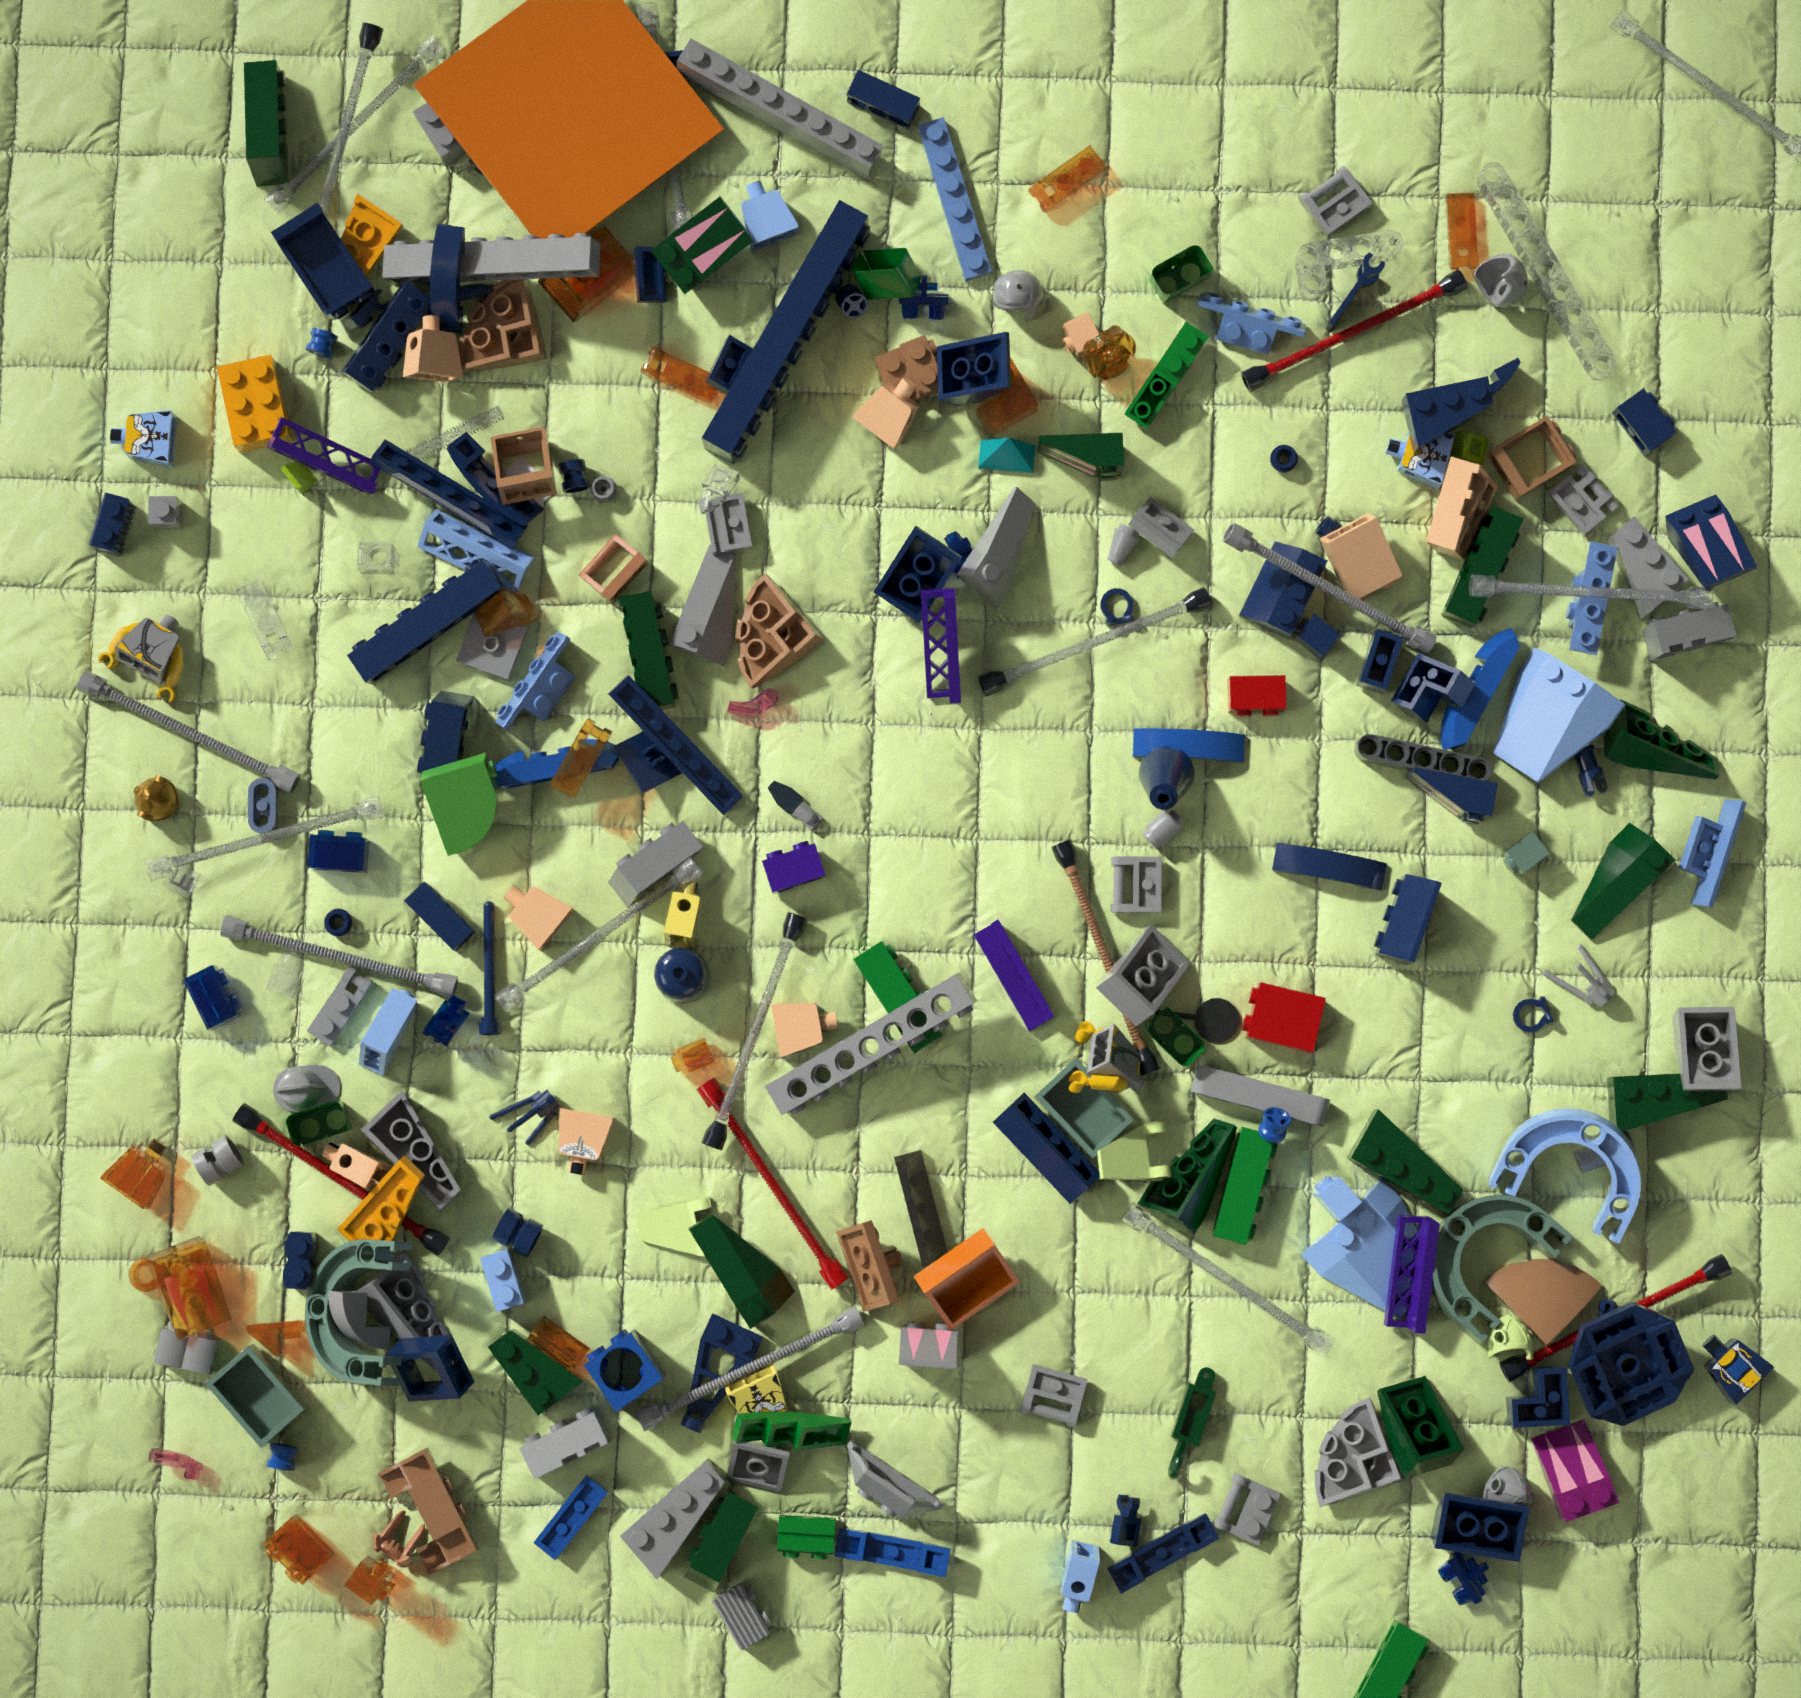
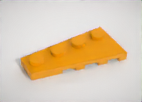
(367, 233)
(385, 1206)

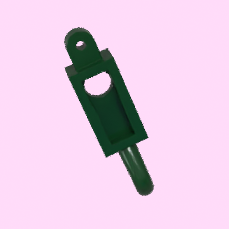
(1189, 1421)

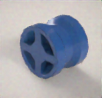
(321, 343)
(1274, 1124)
(282, 1456)

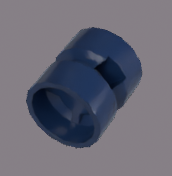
(517, 1232)

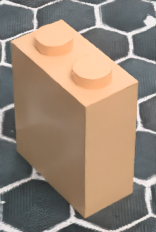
(1361, 557)

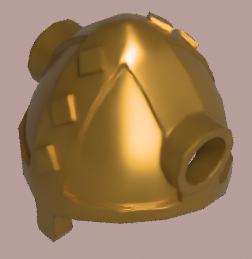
(156, 799)

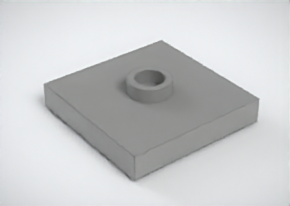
(492, 653)

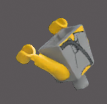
(150, 650)
(1112, 1061)

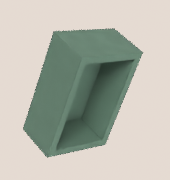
(1088, 1116)
(257, 1395)

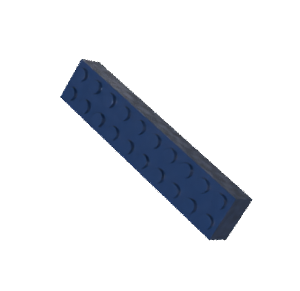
(786, 332)

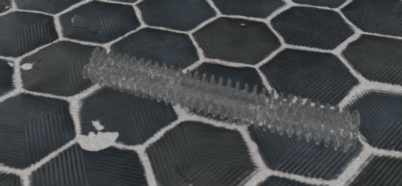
(443, 440)

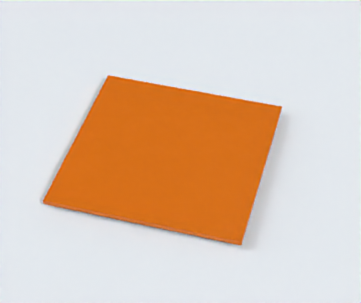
(568, 111)

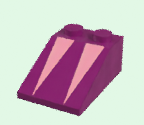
(1574, 1471)

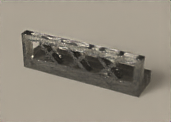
(921, 1207)

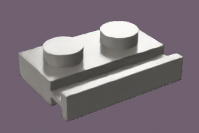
(729, 526)
(1161, 527)

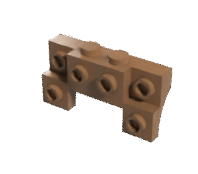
(437, 1506)

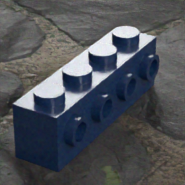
(387, 337)
(1045, 1149)

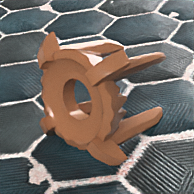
(383, 1542)

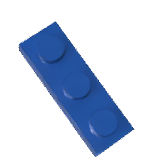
(571, 1517)

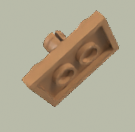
(870, 1265)

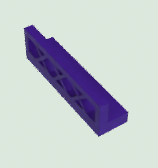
(319, 464)
(951, 648)
(1013, 975)
(1421, 1276)

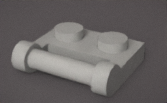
(1341, 207)
(1146, 884)
(1056, 1386)
(1255, 1511)

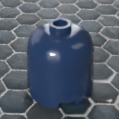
(682, 975)

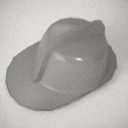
(306, 1087)

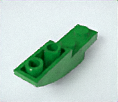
(1166, 375)

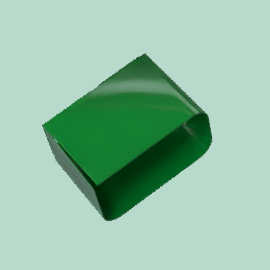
(1193, 254)
(890, 275)
(1182, 1059)
(294, 1120)

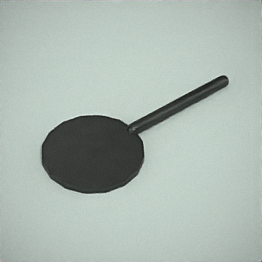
(1214, 1019)

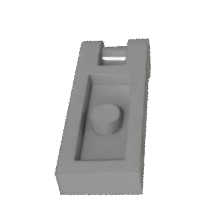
(339, 1007)

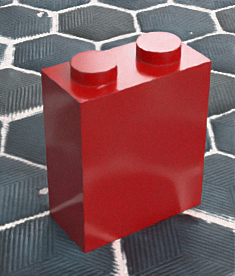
(1283, 1017)

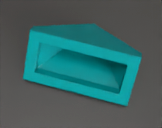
(1006, 455)

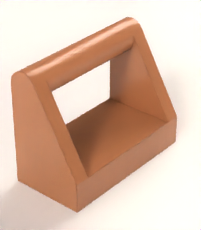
(625, 576)

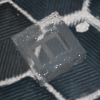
(182, 881)

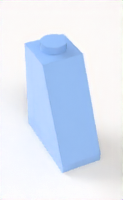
(387, 1031)

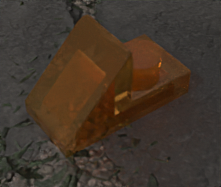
(269, 1333)

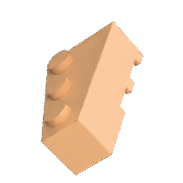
(1460, 508)

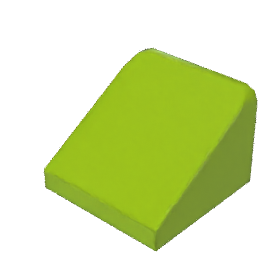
(1469, 447)
(299, 476)

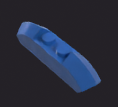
(1495, 659)
(518, 771)

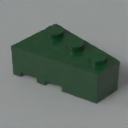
(533, 1371)

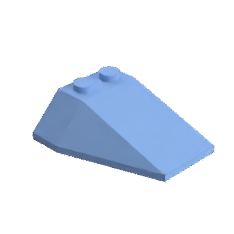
(1552, 716)
(1361, 1248)

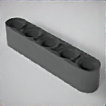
(1409, 753)

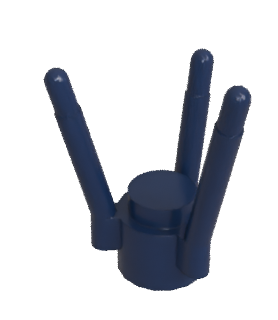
(543, 1105)

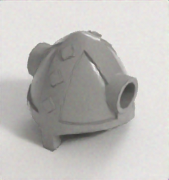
(1511, 1489)

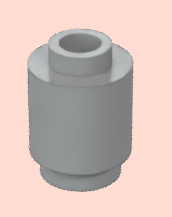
(1163, 828)

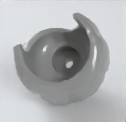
(1502, 279)
(1010, 298)

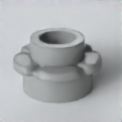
(598, 483)

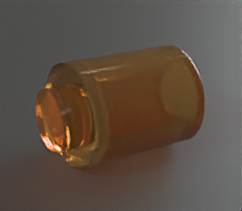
(692, 1056)

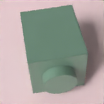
(1524, 854)

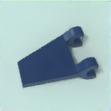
(1362, 275)

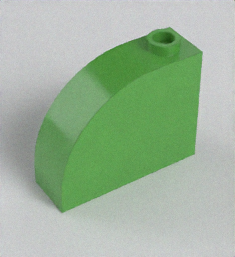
(462, 800)

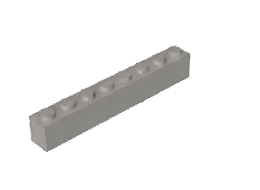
(779, 108)
(499, 259)

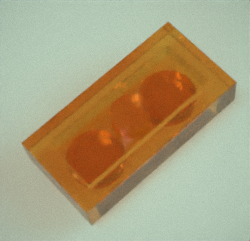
(558, 1343)

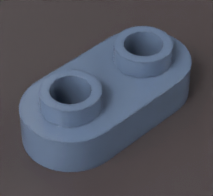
(262, 806)

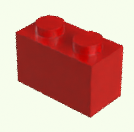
(1256, 694)

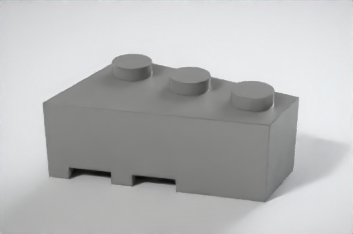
(1688, 631)

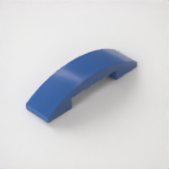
(1195, 743)
(892, 1551)

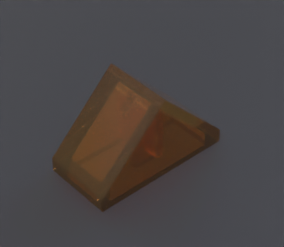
(505, 612)

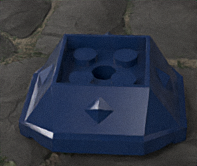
(1649, 1380)

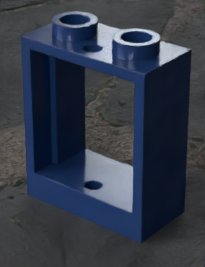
(442, 1350)

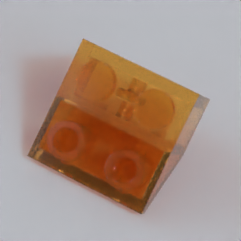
(298, 1550)

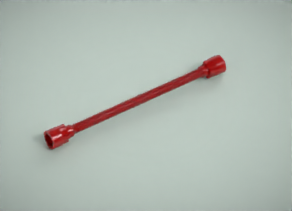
(830, 1270)

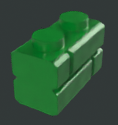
(806, 1535)

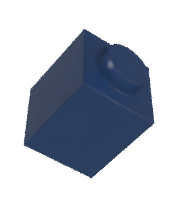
(1316, 636)

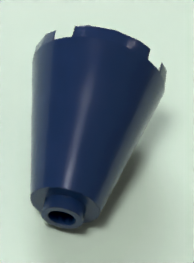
(1166, 776)

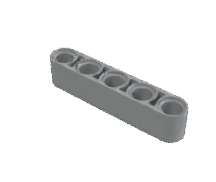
(1259, 1095)

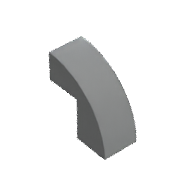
(349, 1314)

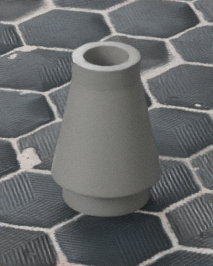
(1122, 543)

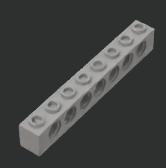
(783, 1089)

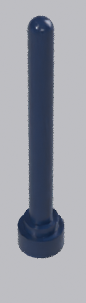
(489, 1023)

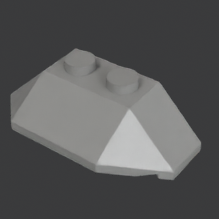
(888, 1485)

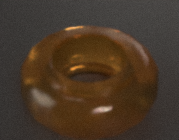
(134, 1277)

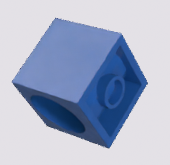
(618, 1394)

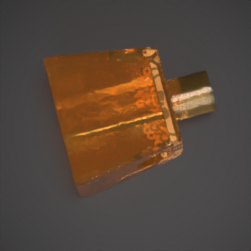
(138, 1173)

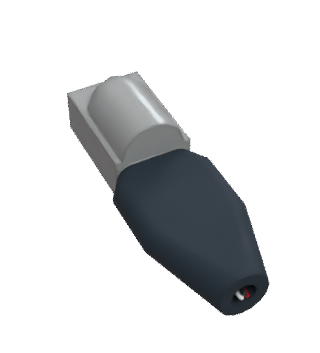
(793, 804)

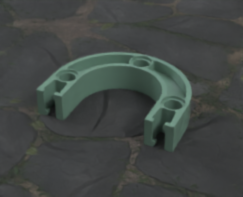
(1502, 1210)
(339, 1273)

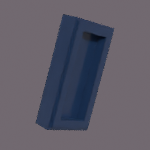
(649, 277)

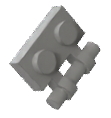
(1578, 505)

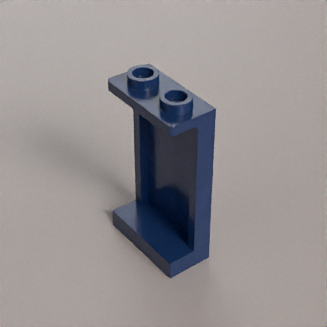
(323, 262)

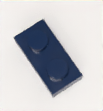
(728, 364)

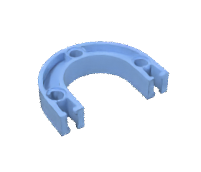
(1569, 1126)

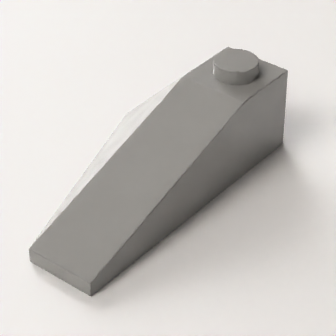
(996, 555)
(708, 614)
(402, 1303)

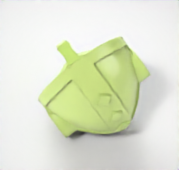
(1510, 1336)

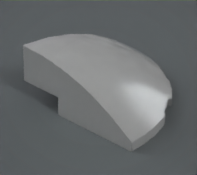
(1355, 1457)

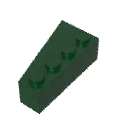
(266, 122)
(1485, 557)
(647, 647)
(1651, 1098)

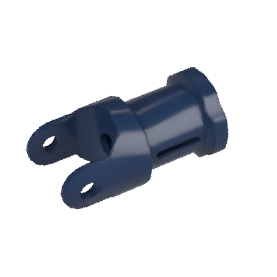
(1590, 771)

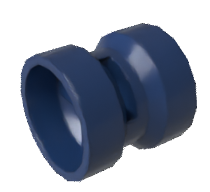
(574, 476)

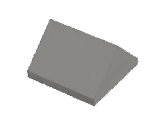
(758, 1465)

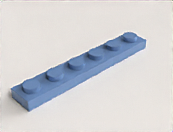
(954, 199)

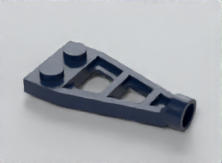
(731, 1338)

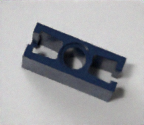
(883, 99)
(440, 916)

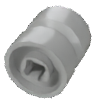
(216, 1161)

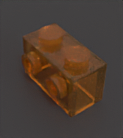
(372, 1580)

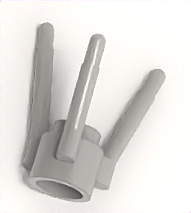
(1598, 988)

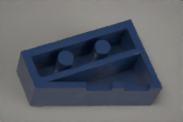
(1444, 408)
(445, 730)

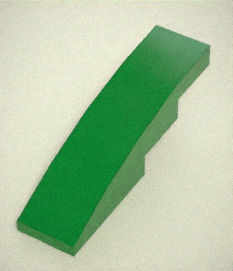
(799, 1429)

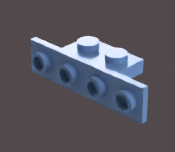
(1249, 326)
(1586, 613)
(541, 686)
(1709, 850)

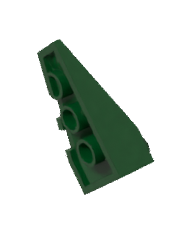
(1646, 745)
(1623, 874)
(1187, 1195)
(747, 1275)

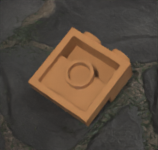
(913, 361)

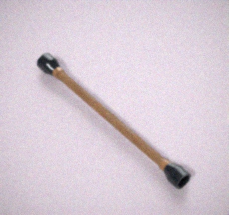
(1067, 857)

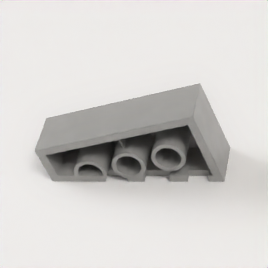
(400, 1133)
(667, 1523)

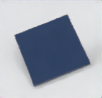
(646, 762)

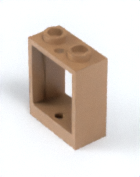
(1509, 473)
(526, 485)

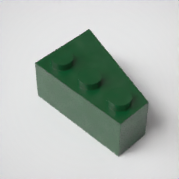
(720, 1541)

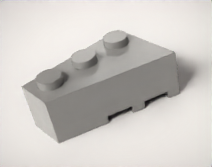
(1644, 564)
(653, 862)
(565, 1442)

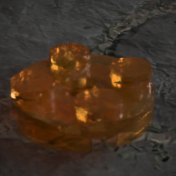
(1112, 341)

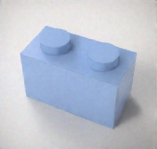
(1335, 1197)
(503, 1280)

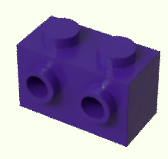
(793, 867)

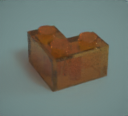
(1009, 405)

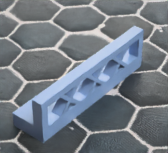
(476, 545)

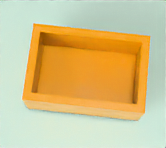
(253, 402)

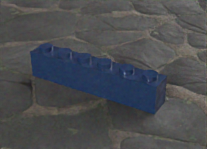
(426, 621)

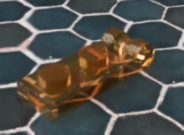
(1067, 178)
(1461, 230)
(679, 375)
(580, 759)

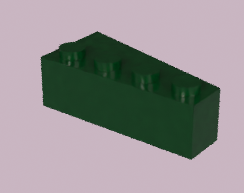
(1397, 1159)

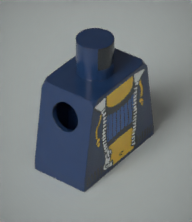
(1734, 1367)

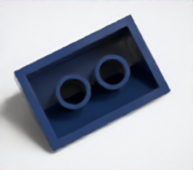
(1280, 596)
(1407, 918)
(1480, 1526)

